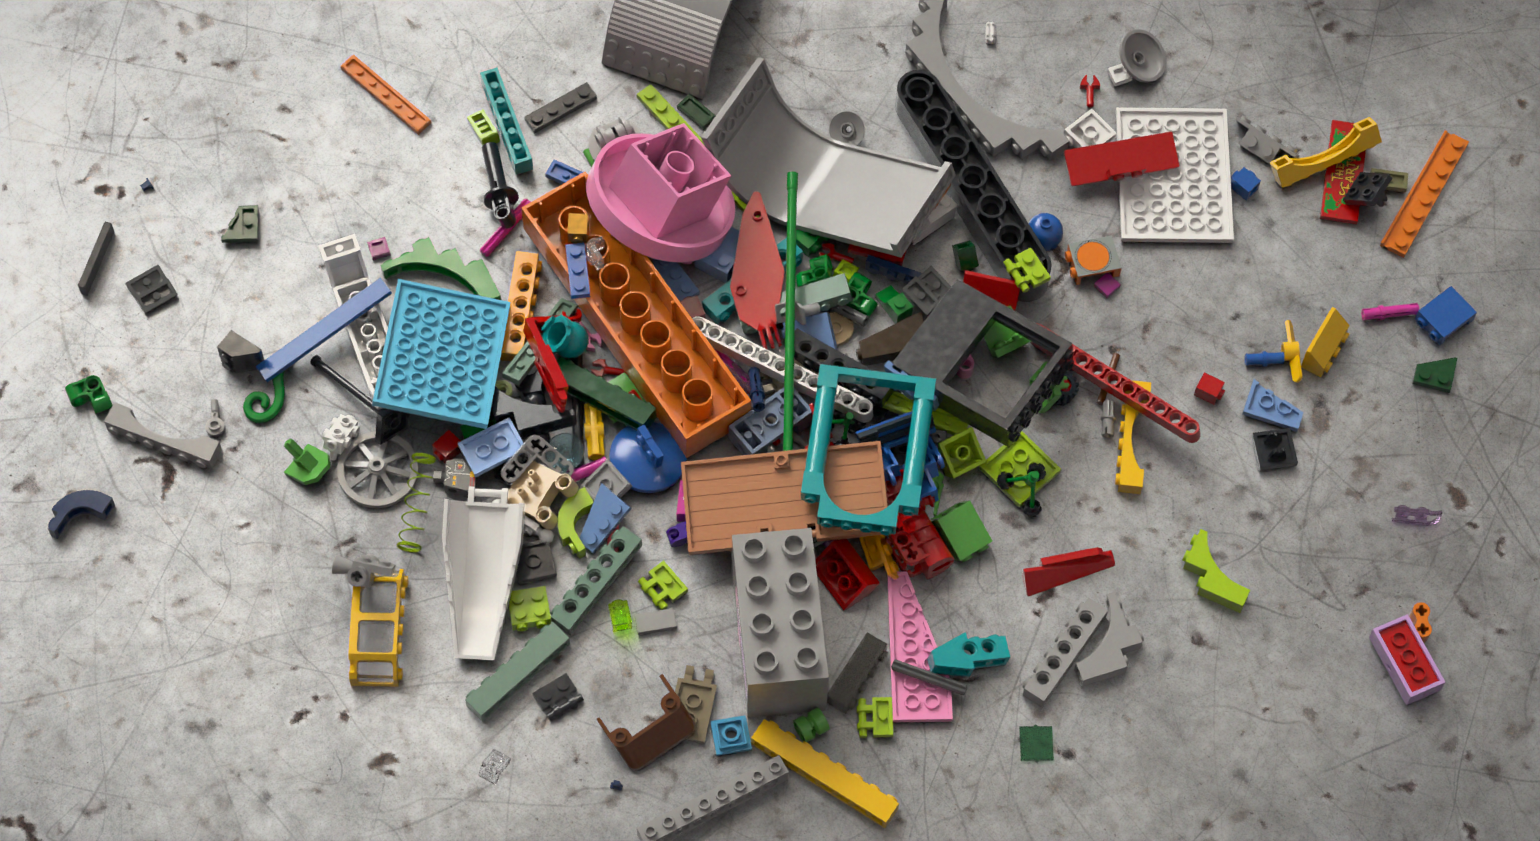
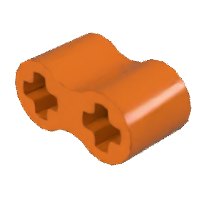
(1421, 622)

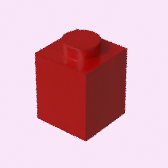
(1210, 389)
(446, 447)

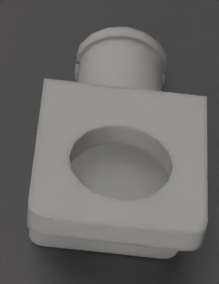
(800, 311)

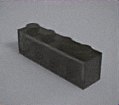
(856, 673)

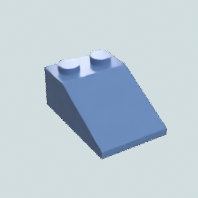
(721, 261)

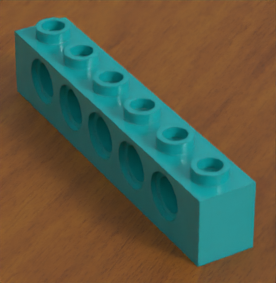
(506, 121)
(712, 304)

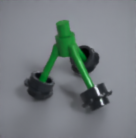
(1034, 474)

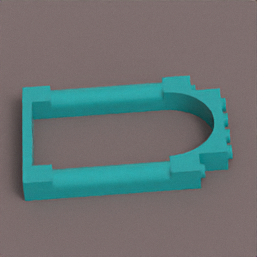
(813, 478)

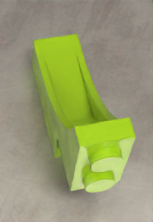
(1213, 582)

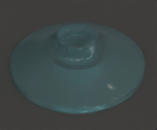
(566, 442)

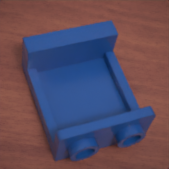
(1445, 315)

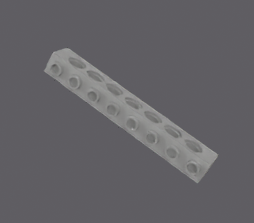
(715, 802)

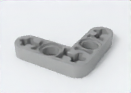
(532, 454)

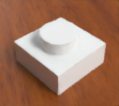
(1119, 75)

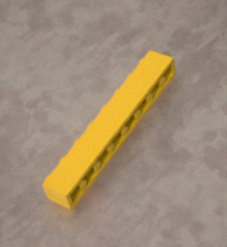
(825, 773)

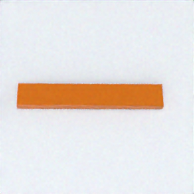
(385, 94)

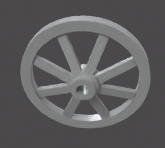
(376, 473)

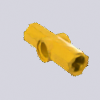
(594, 432)

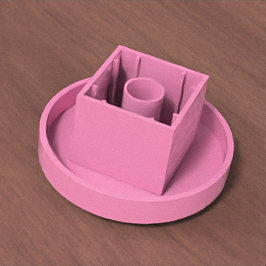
(662, 195)

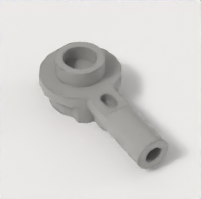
(214, 425)

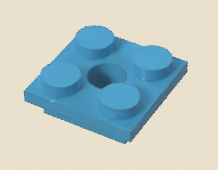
(725, 745)

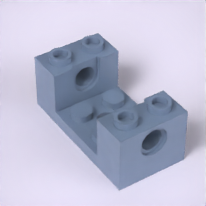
(753, 434)

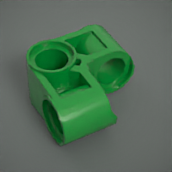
(820, 269)
(859, 287)
(81, 393)

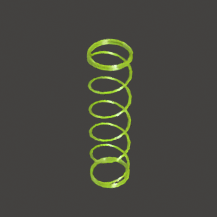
(429, 460)

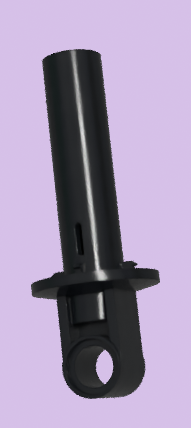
(500, 197)

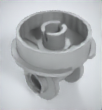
(604, 134)

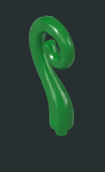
(279, 390)

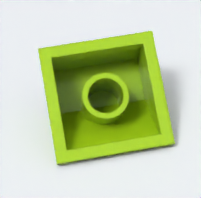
(961, 453)

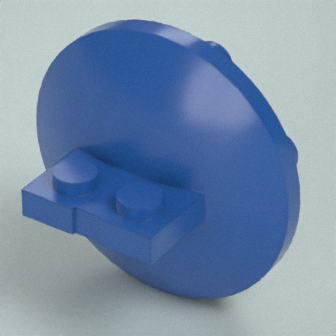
(647, 457)

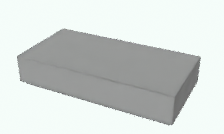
(655, 621)

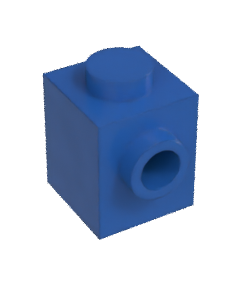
(1245, 183)

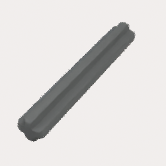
(929, 677)

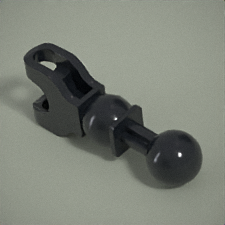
(534, 393)

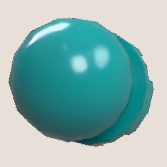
(565, 337)

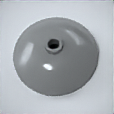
(1142, 55)

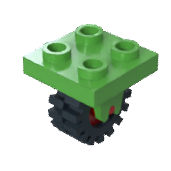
(1061, 393)

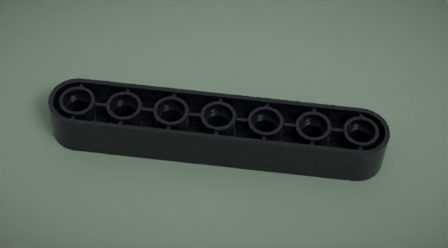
(970, 167)

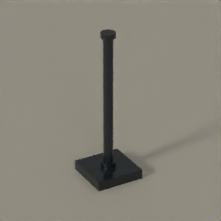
(388, 422)

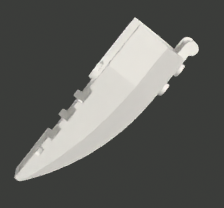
(481, 563)

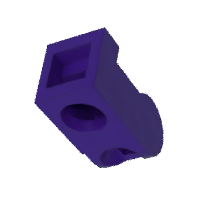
(677, 535)

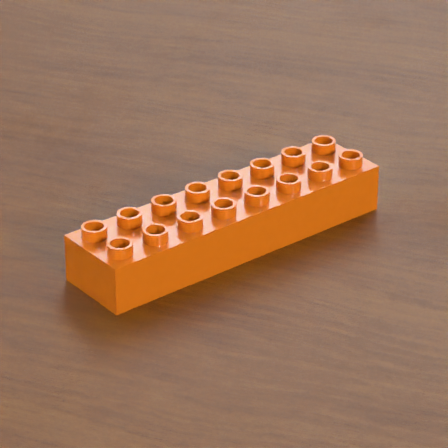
(642, 324)

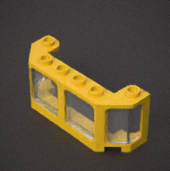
(376, 631)

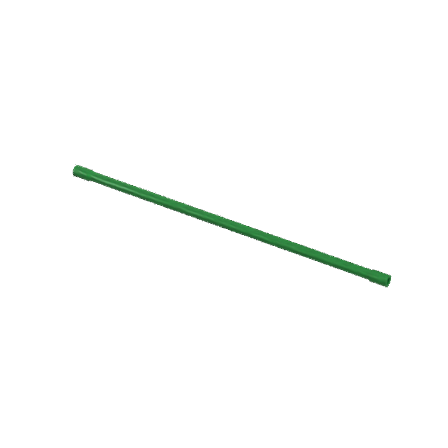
(792, 187)

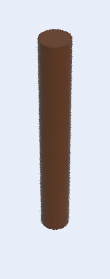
(1113, 364)

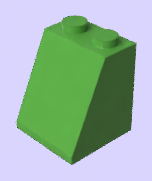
(962, 530)

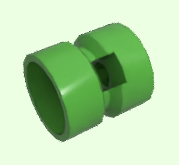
(812, 724)

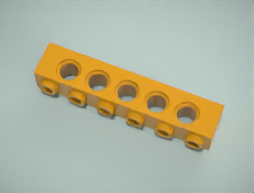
(523, 263)

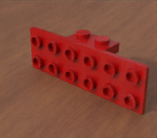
(1121, 159)

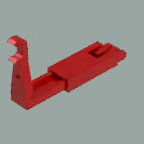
(545, 359)

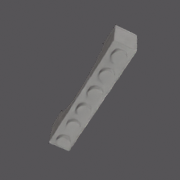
(202, 451)

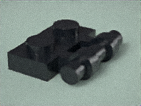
(554, 692)

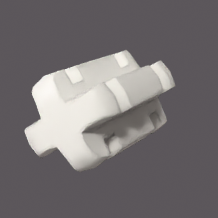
(990, 32)

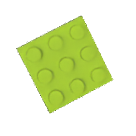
(1017, 461)

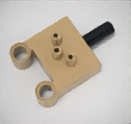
(537, 490)

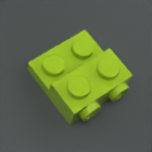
(529, 608)

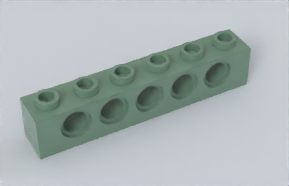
(570, 621)

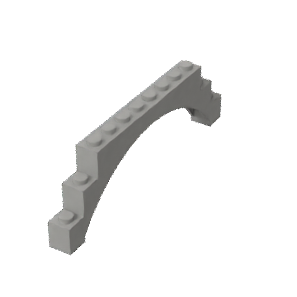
(991, 130)

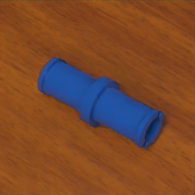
(1264, 358)

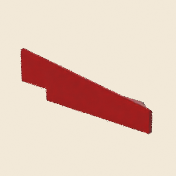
(1065, 568)

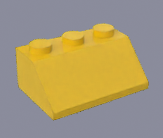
(1326, 343)

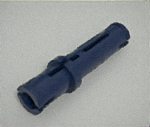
(758, 401)

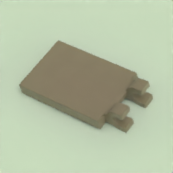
(698, 700)

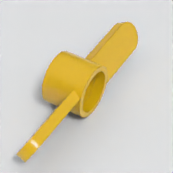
(1292, 353)

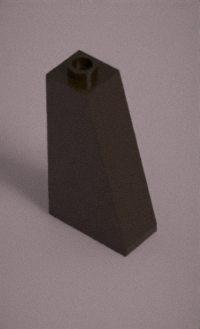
(889, 342)

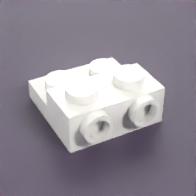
(1089, 130)

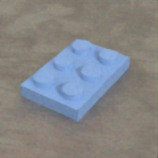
(491, 447)

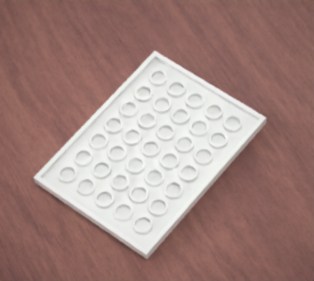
(1185, 201)

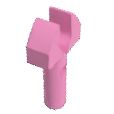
(594, 337)

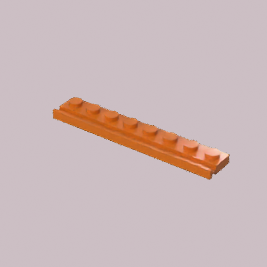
(1424, 193)

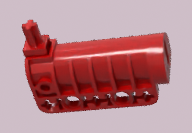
(918, 539)

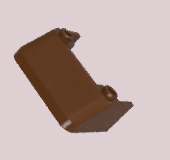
(657, 737)

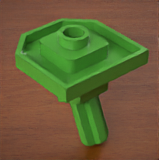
(308, 463)

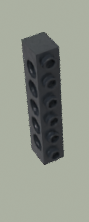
(818, 350)

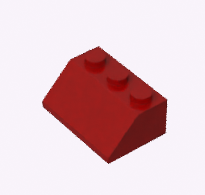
(997, 288)
(845, 573)

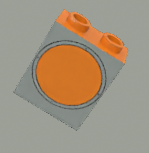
(1093, 258)

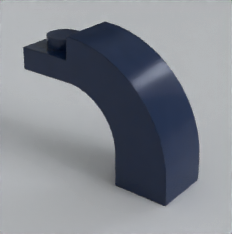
(79, 503)

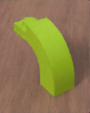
(569, 514)

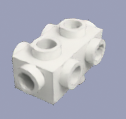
(340, 434)

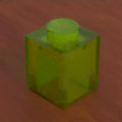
(620, 615)

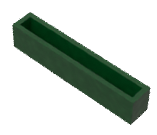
(606, 397)

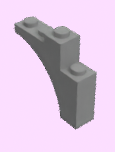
(1108, 658)

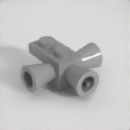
(362, 569)

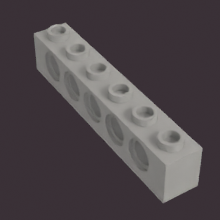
(1041, 693)

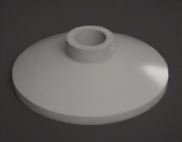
(839, 124)

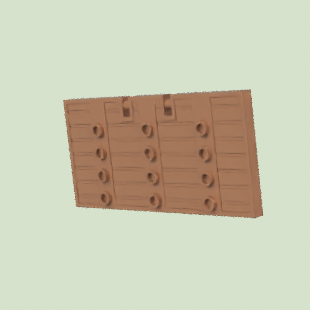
(765, 494)

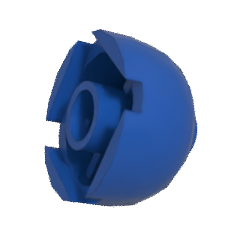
(1047, 229)

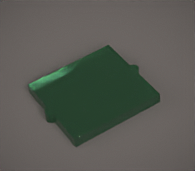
(1036, 743)

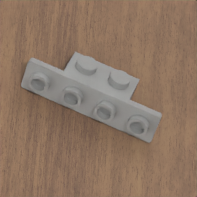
(1262, 144)

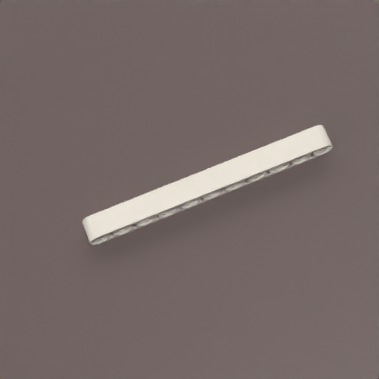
(775, 361)

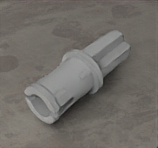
(1108, 418)

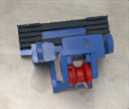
(896, 432)

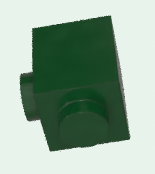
(965, 256)

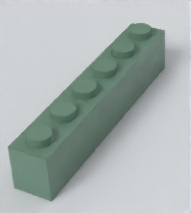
(826, 293)
(517, 671)

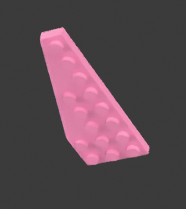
(912, 643)

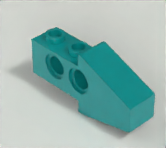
(952, 660)

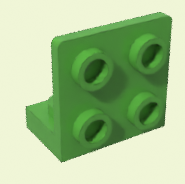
(1003, 340)

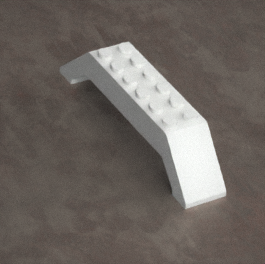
(348, 278)

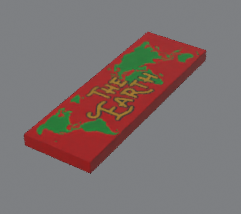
(1340, 178)

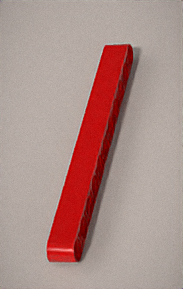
(1133, 399)

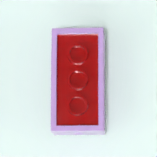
(1407, 659)

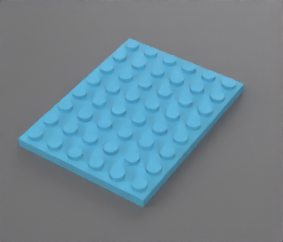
(441, 354)

